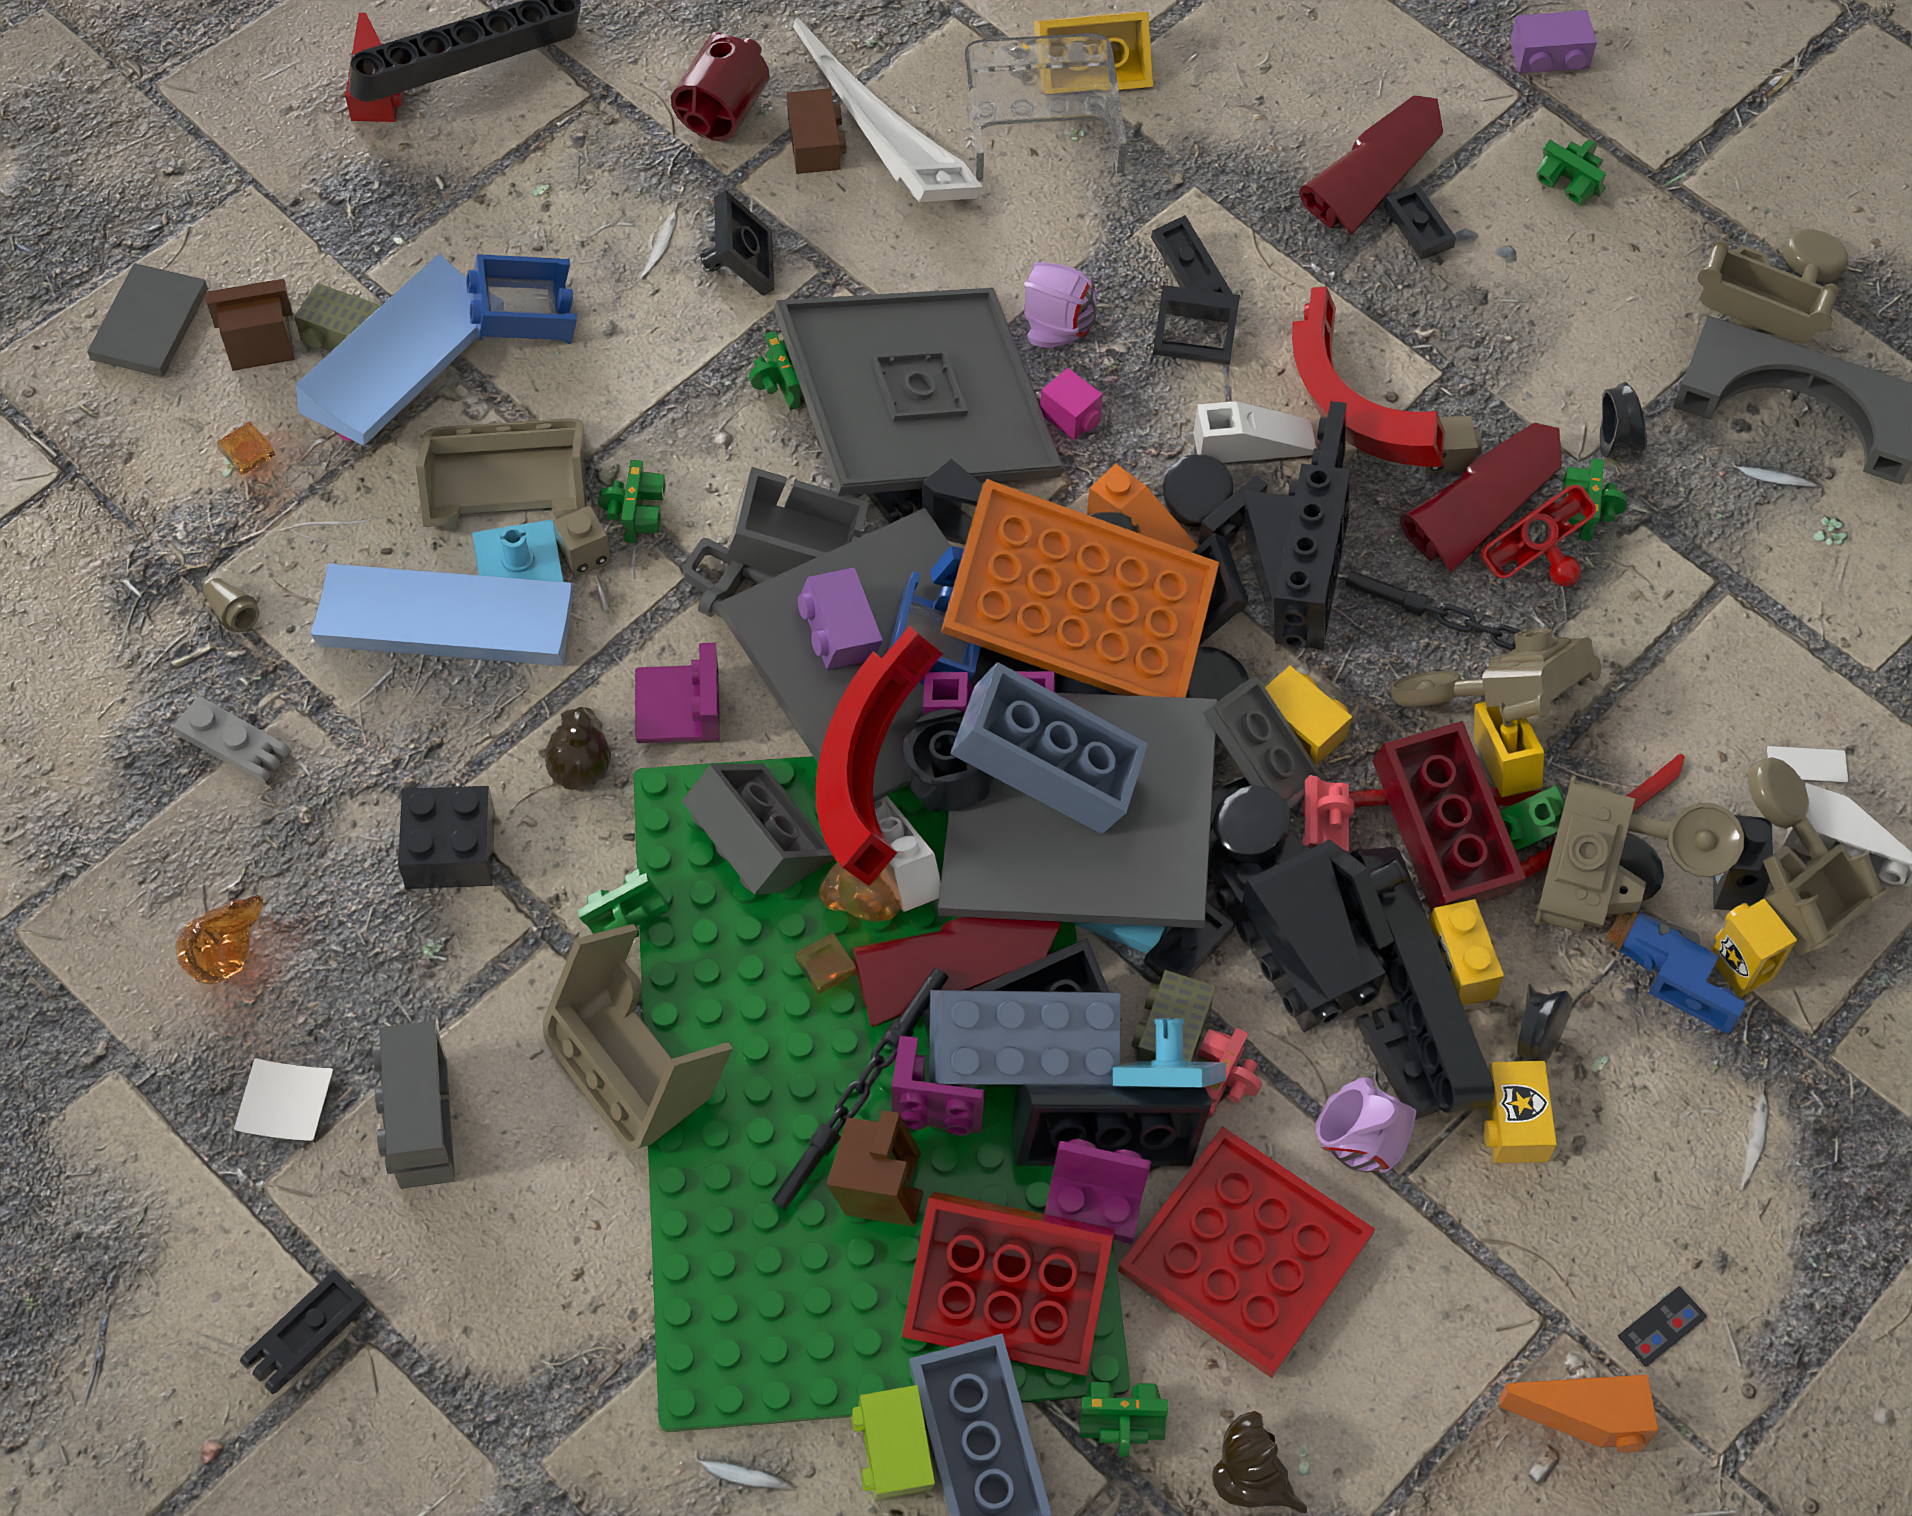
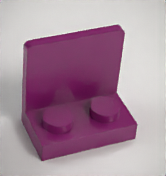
(679, 700)
(932, 1104)
(1098, 1187)

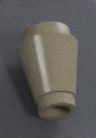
(232, 606)

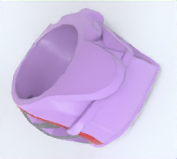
(1053, 304)
(1365, 1127)

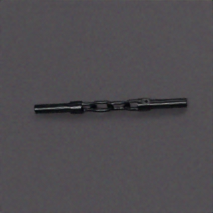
(1419, 603)
(825, 1136)

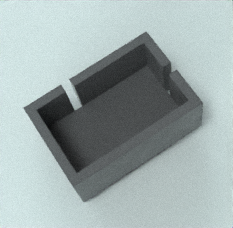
(788, 536)
(414, 1117)

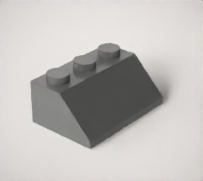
(756, 826)

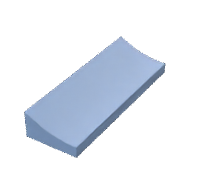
(391, 354)
(444, 614)

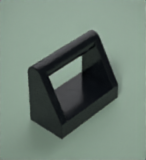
(1198, 305)
(943, 499)

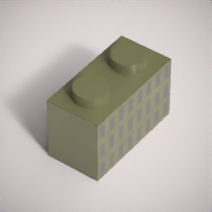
(330, 316)
(1175, 998)

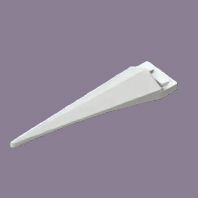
(907, 153)

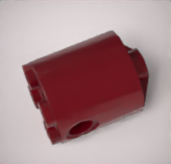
(720, 86)

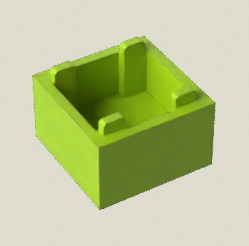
(894, 1443)

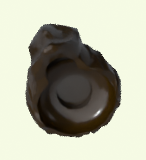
(577, 750)
(1249, 1467)

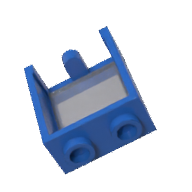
(521, 297)
(927, 619)

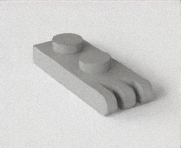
(230, 739)

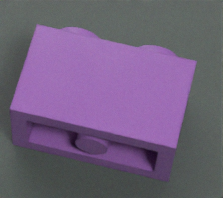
(1553, 41)
(839, 618)

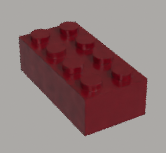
(1448, 817)

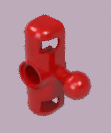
(1516, 544)

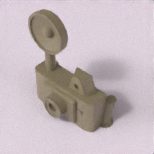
(1770, 299)
(1515, 681)
(1588, 846)
(1830, 888)

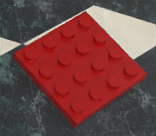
(1246, 1251)

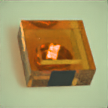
(246, 448)
(825, 963)

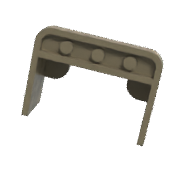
(612, 1050)

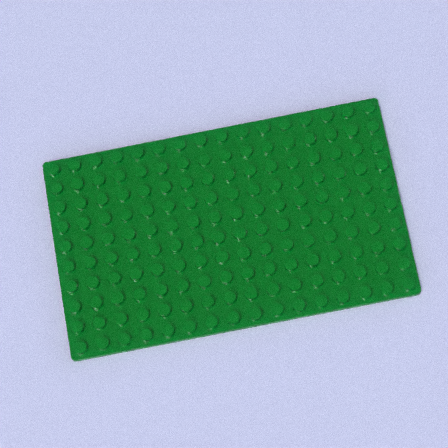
(801, 1305)

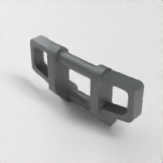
(729, 581)

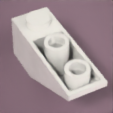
(1250, 432)
(1843, 821)
(914, 869)

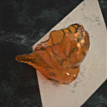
(846, 892)
(218, 941)

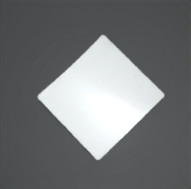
(283, 1100)

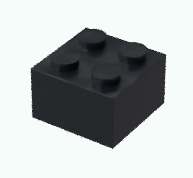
(446, 837)

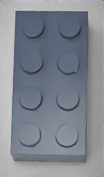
(1049, 748)
(1023, 1037)
(979, 1431)

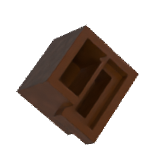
(253, 323)
(876, 1170)

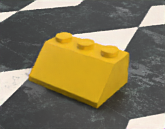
(1127, 34)

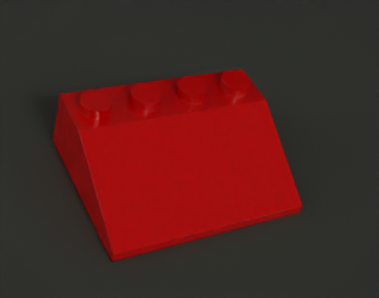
(1009, 1274)

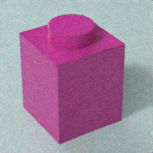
(1071, 404)

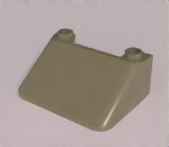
(501, 469)

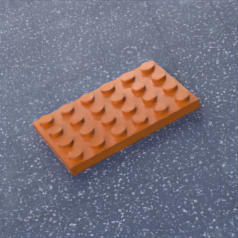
(1079, 595)

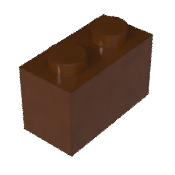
(814, 131)

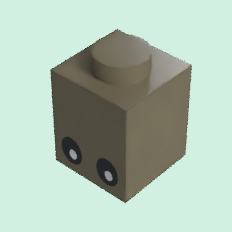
(1460, 445)
(582, 541)

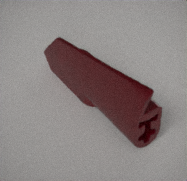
(1375, 165)
(1484, 497)
(964, 948)

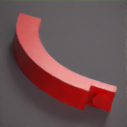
(1372, 428)
(852, 751)

